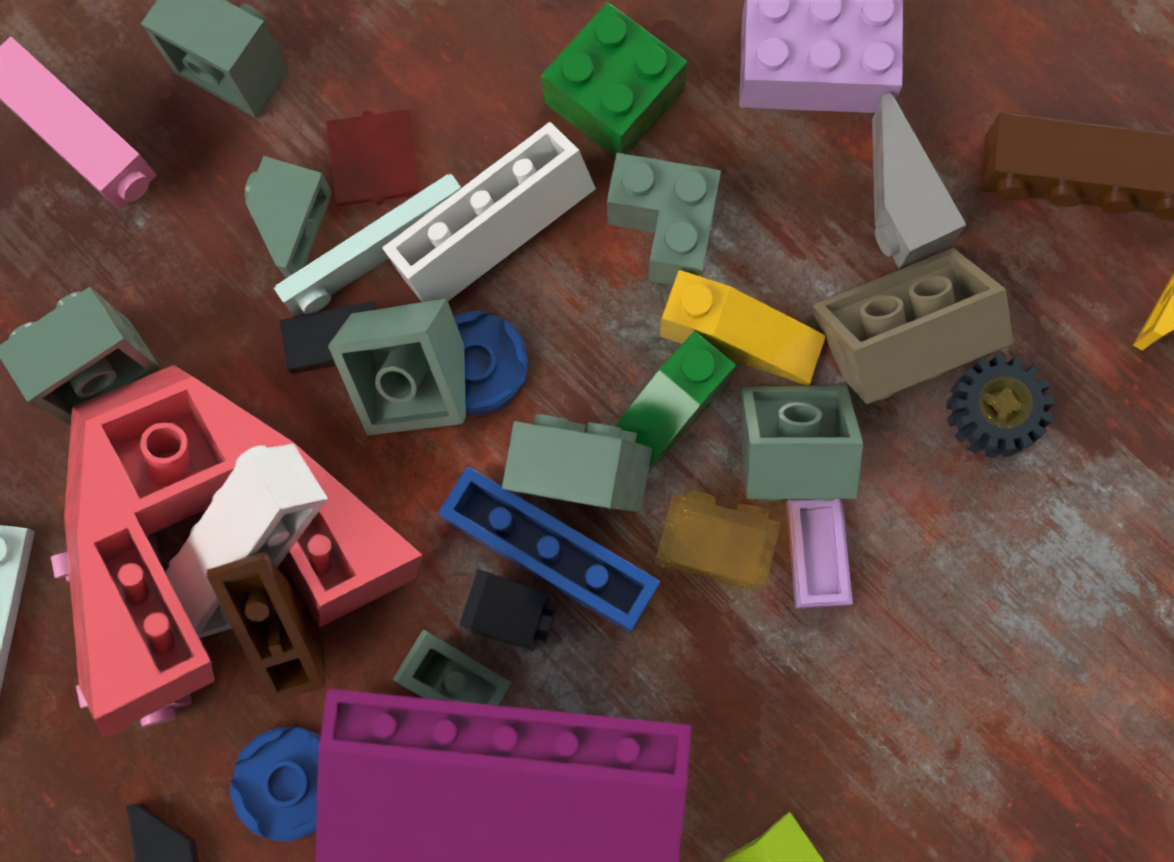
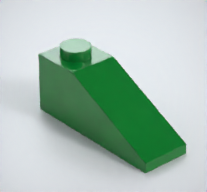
(677, 395)

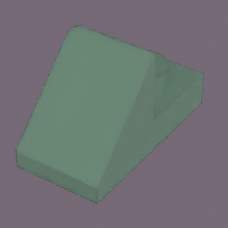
(446, 674)

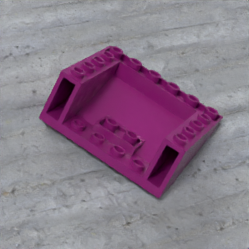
(495, 783)

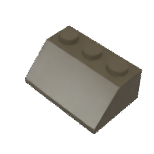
(914, 324)

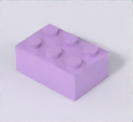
(820, 54)

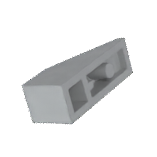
(910, 199)

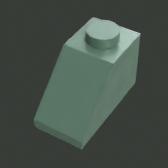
(287, 210)

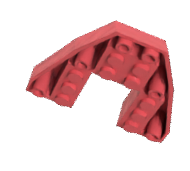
(153, 460)

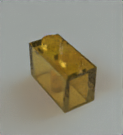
(718, 541)

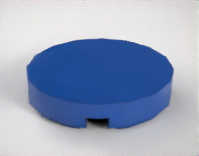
(493, 362)
(278, 784)

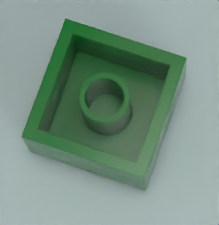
(614, 81)

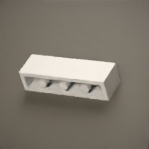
(491, 216)
(256, 511)

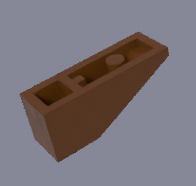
(270, 626)

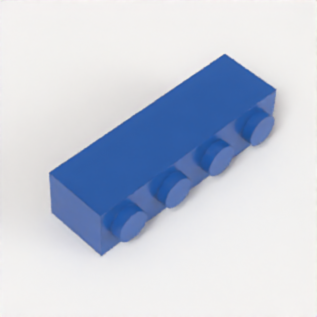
(549, 550)

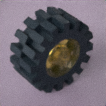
(1014, 395)

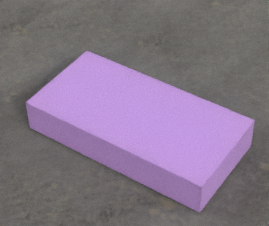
(818, 553)

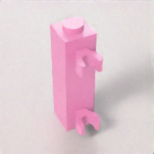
(71, 127)

